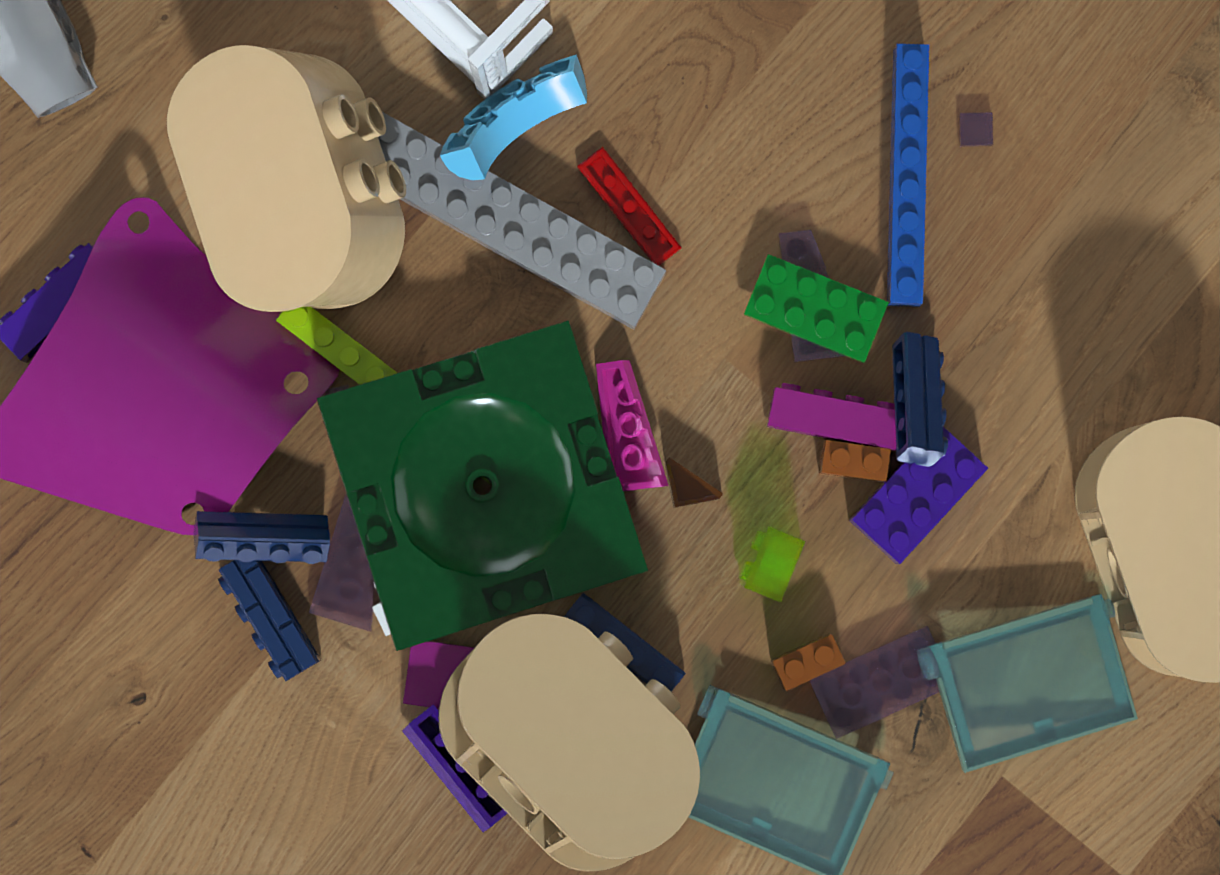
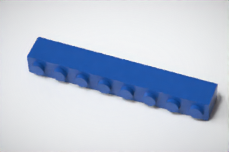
(908, 175)

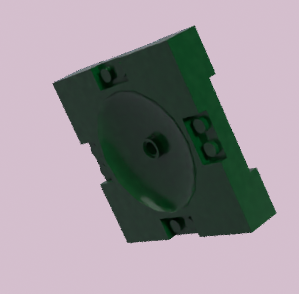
(495, 413)

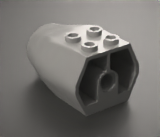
(42, 55)

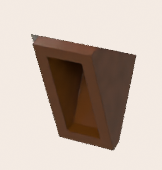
(687, 487)

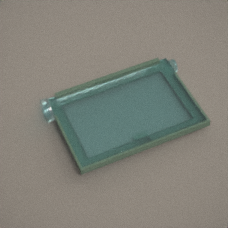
(1031, 682)
(783, 783)

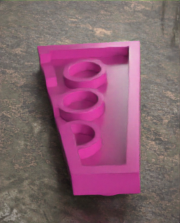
(628, 428)

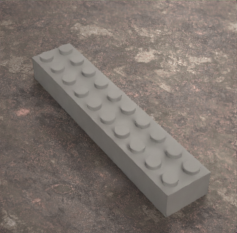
(523, 229)

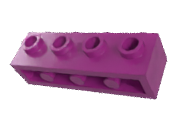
(832, 418)

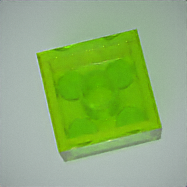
(772, 563)

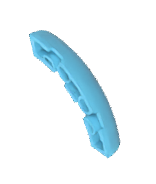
(511, 113)

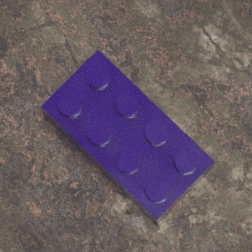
(917, 499)

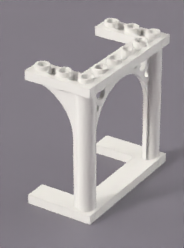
(469, 47)

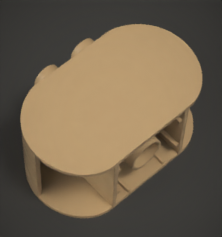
(287, 178)
(1155, 538)
(571, 741)

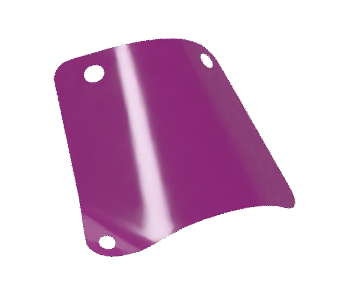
(154, 384)

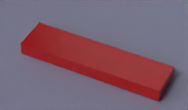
(629, 207)

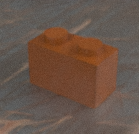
(854, 461)
(808, 661)

